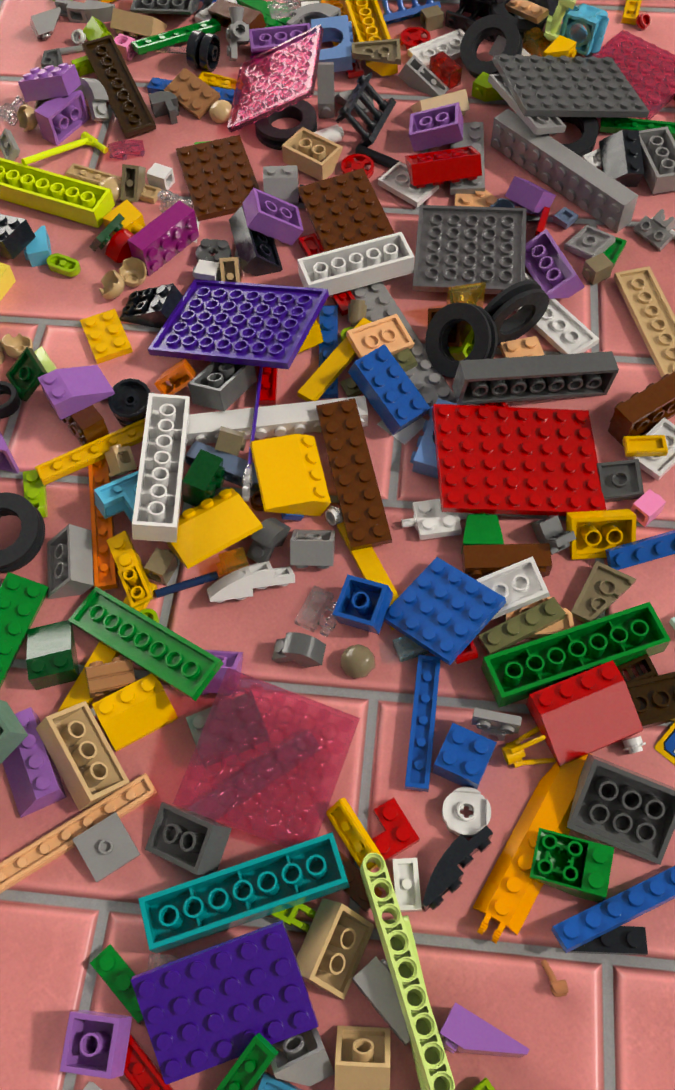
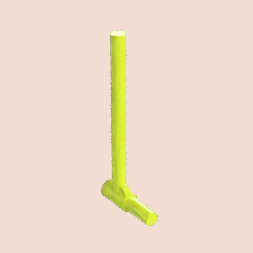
(86, 139)

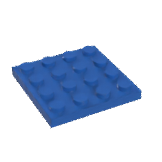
(444, 610)

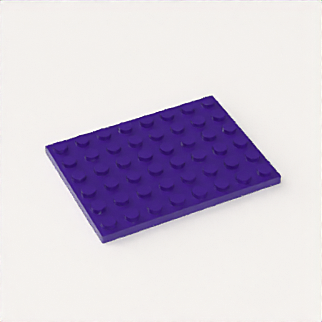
(240, 323)

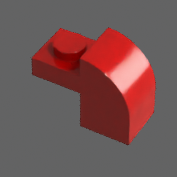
(118, 246)

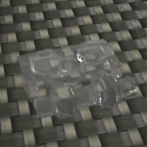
(282, 8)
(313, 610)

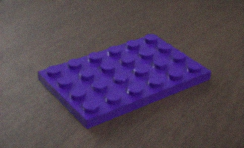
(220, 998)

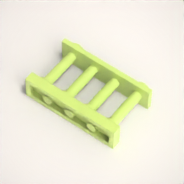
(553, 24)

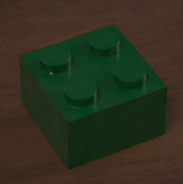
(203, 478)

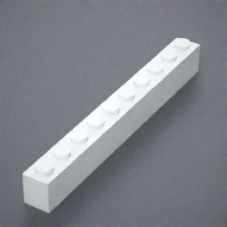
(271, 420)

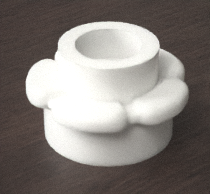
(75, 36)
(334, 515)
(634, 745)

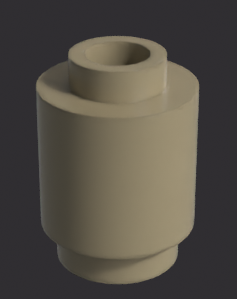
(356, 311)

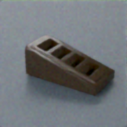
(642, 660)

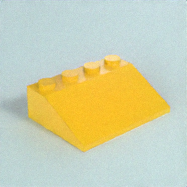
(290, 475)
(213, 527)

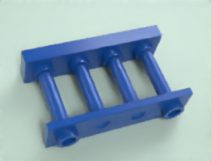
(403, 13)

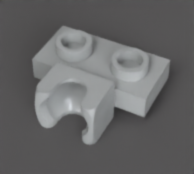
(656, 230)
(496, 723)

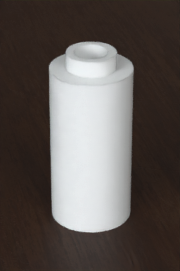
(332, 133)

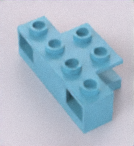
(117, 496)

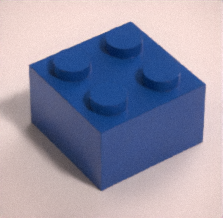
(363, 604)
(464, 757)

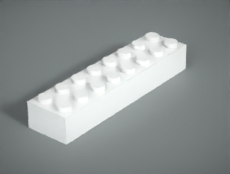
(161, 469)

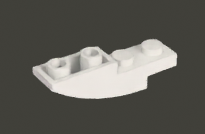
(241, 582)

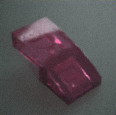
(121, 149)

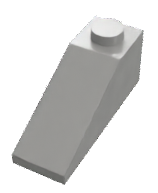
(421, 78)
(326, 90)
(378, 988)

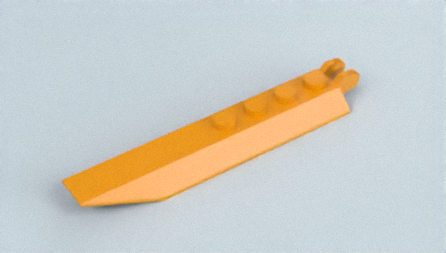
(509, 890)

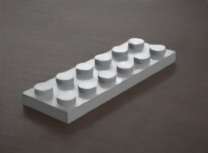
(538, 125)
(472, 136)

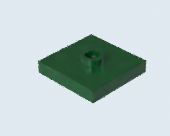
(25, 373)

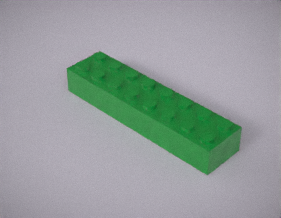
(559, 656)

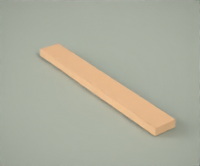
(60, 839)

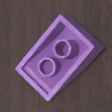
(62, 116)
(75, 388)
(473, 1035)

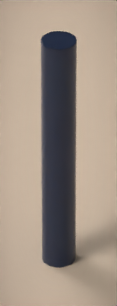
(186, 584)

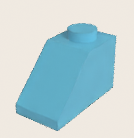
(39, 248)

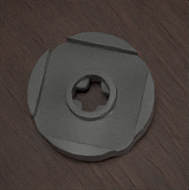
(208, 247)

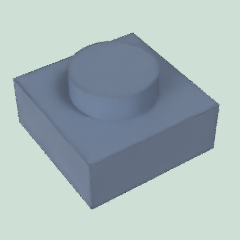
(565, 218)

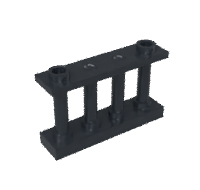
(476, 8)
(379, 116)

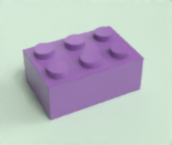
(49, 82)
(436, 127)
(272, 216)

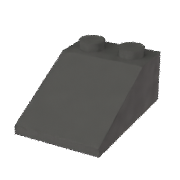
(188, 839)

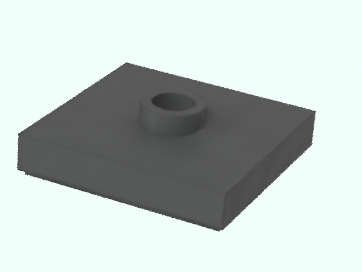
(620, 480)

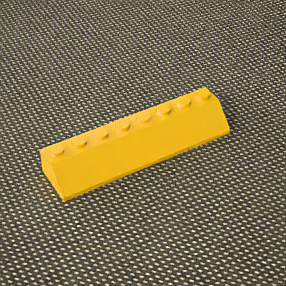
(370, 26)

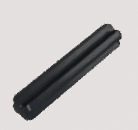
(376, 156)

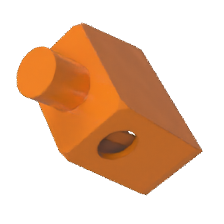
(178, 376)

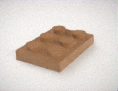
(193, 93)

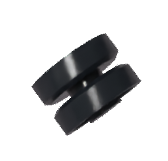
(203, 50)
(129, 401)

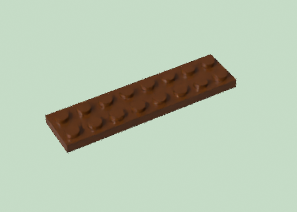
(353, 475)

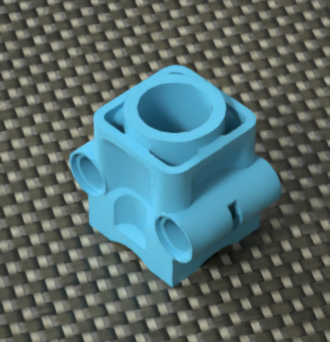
(595, 22)

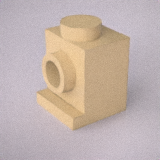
(120, 460)

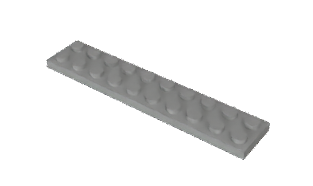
(424, 376)

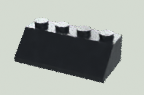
(255, 250)

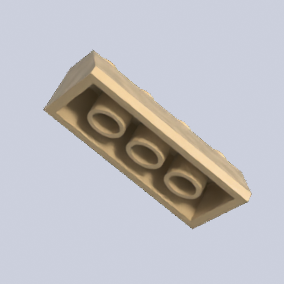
(82, 755)

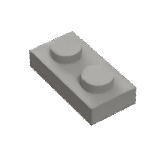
(8, 145)

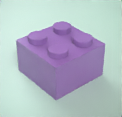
(529, 196)
(96, 1044)

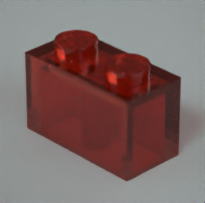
(446, 69)

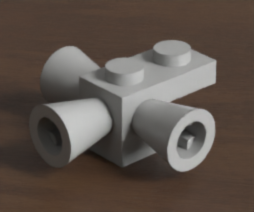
(237, 32)

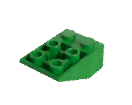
(572, 865)

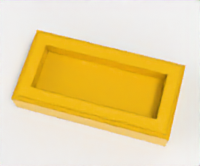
(645, 445)

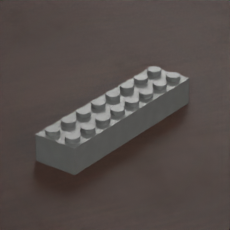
(534, 377)

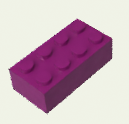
(165, 237)

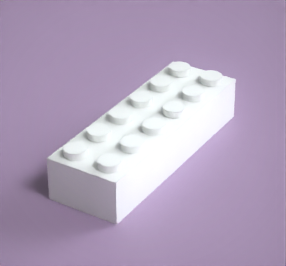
(357, 264)

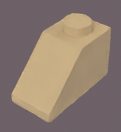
(230, 269)

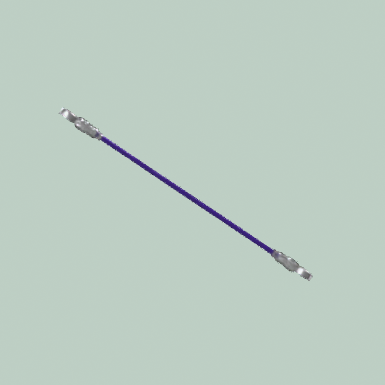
(248, 471)

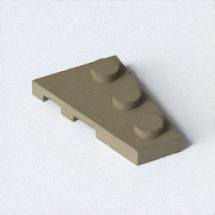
(378, 51)
(600, 592)

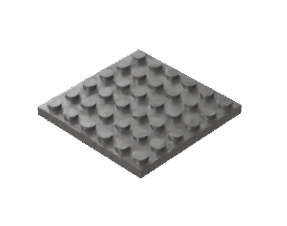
(469, 247)

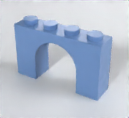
(340, 31)
(425, 458)

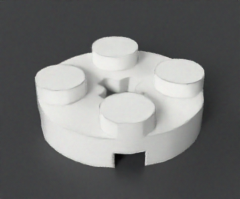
(457, 822)

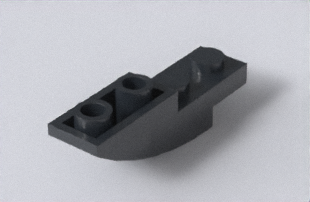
(447, 872)

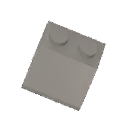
(282, 182)
(312, 548)

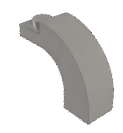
(313, 11)
(96, 96)

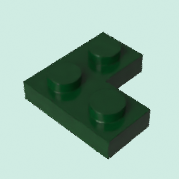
(104, 237)

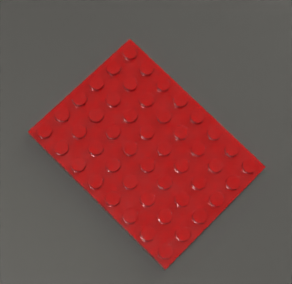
(516, 460)

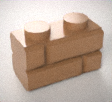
(109, 677)

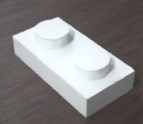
(407, 884)

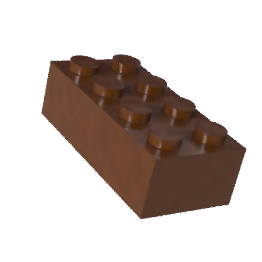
(644, 409)
(87, 425)

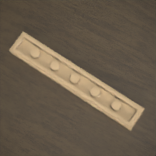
(95, 176)

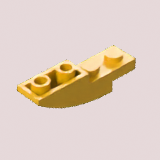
(130, 569)

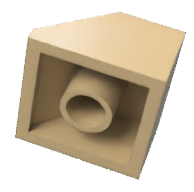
(362, 1058)

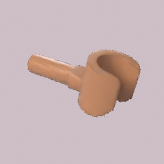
(558, 988)

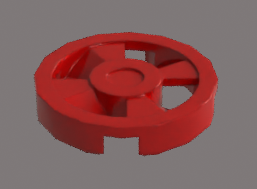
(412, 37)
(349, 164)

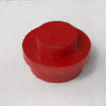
(643, 20)

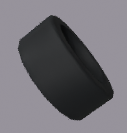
(13, 403)

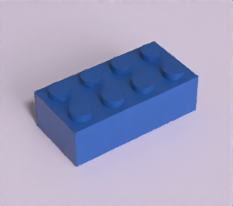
(388, 389)

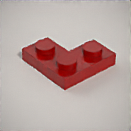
(398, 830)

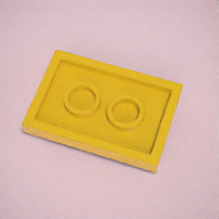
(106, 336)

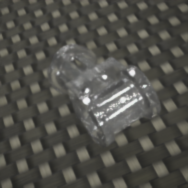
(8, 111)
(169, 201)

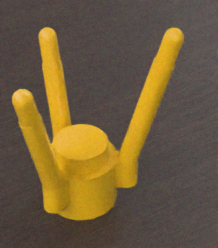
(514, 751)

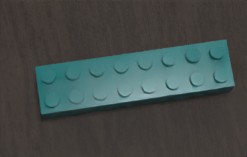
(242, 893)

